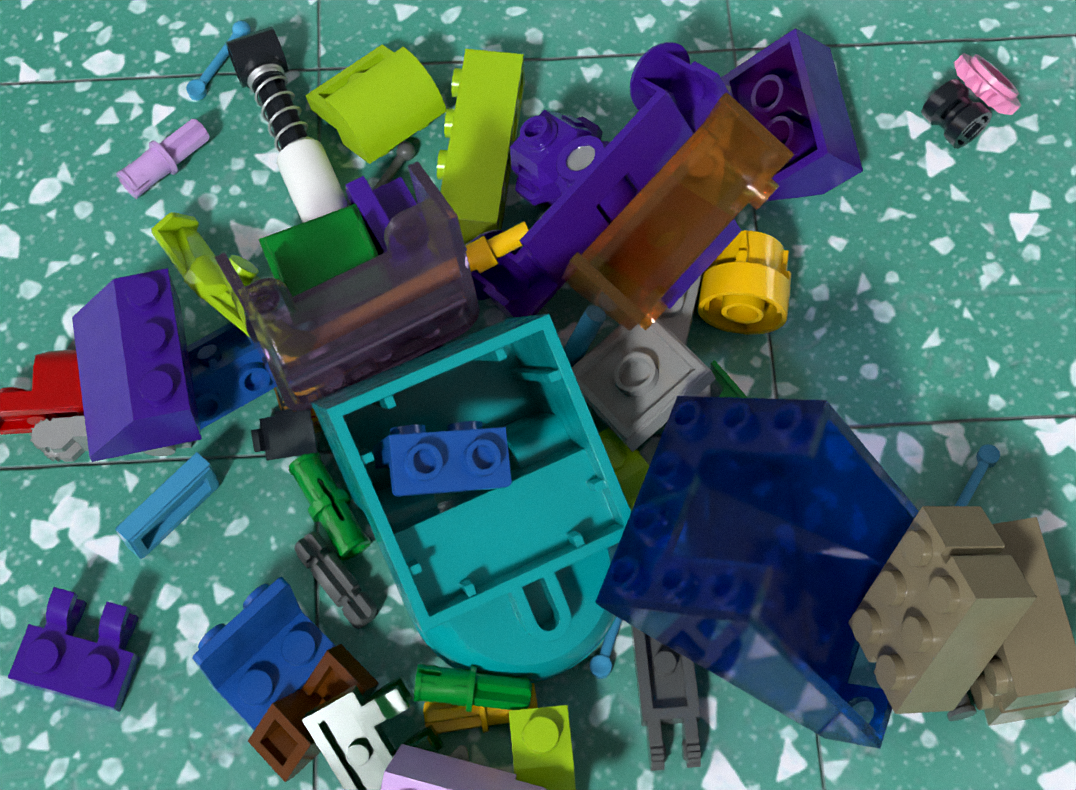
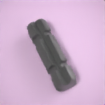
(336, 580)

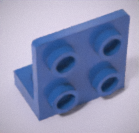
(262, 651)

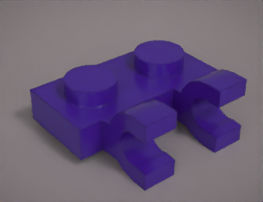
(74, 666)

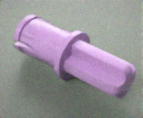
(162, 158)

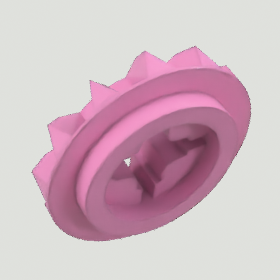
(988, 83)

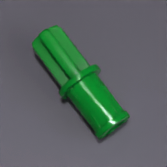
(471, 688)

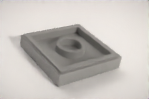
(636, 379)

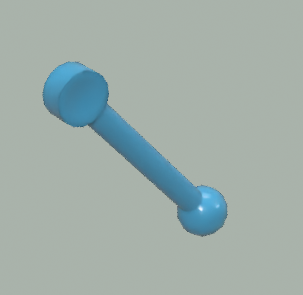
(197, 88)
(986, 457)
(601, 664)

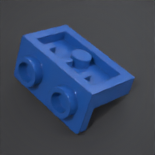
(226, 373)

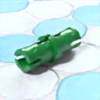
(329, 505)

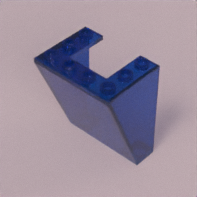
(759, 550)

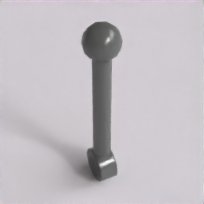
(405, 152)

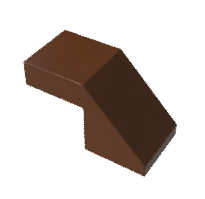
(281, 733)

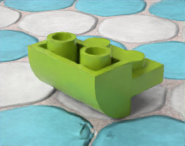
(378, 101)

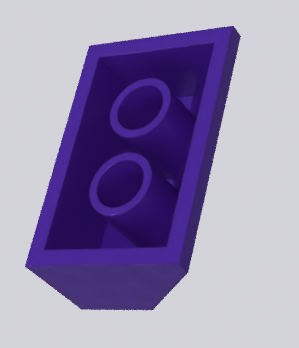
(800, 101)
(135, 367)

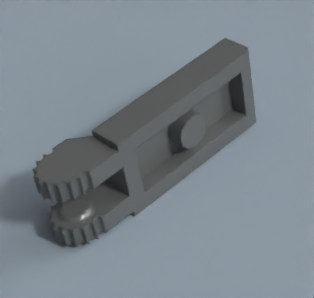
(666, 697)

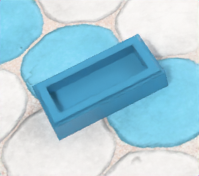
(168, 506)

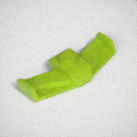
(197, 264)

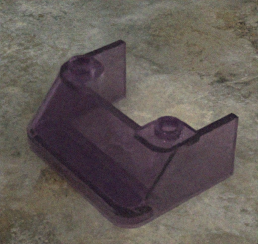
(368, 315)

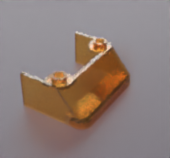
(678, 215)

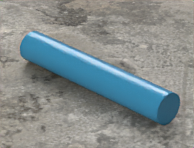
(584, 333)

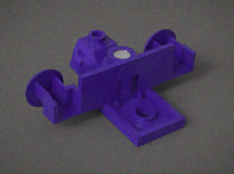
(593, 180)

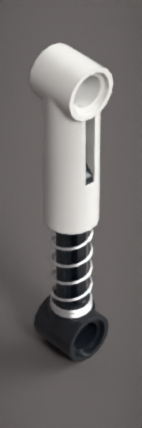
(302, 159)

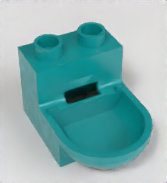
(506, 570)

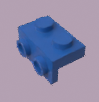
(444, 461)

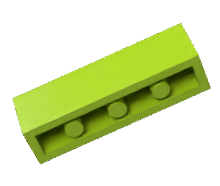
(480, 132)

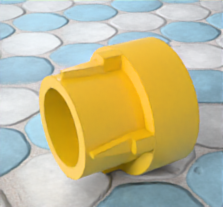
(747, 286)

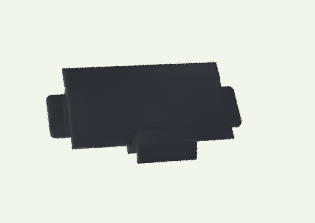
(285, 435)

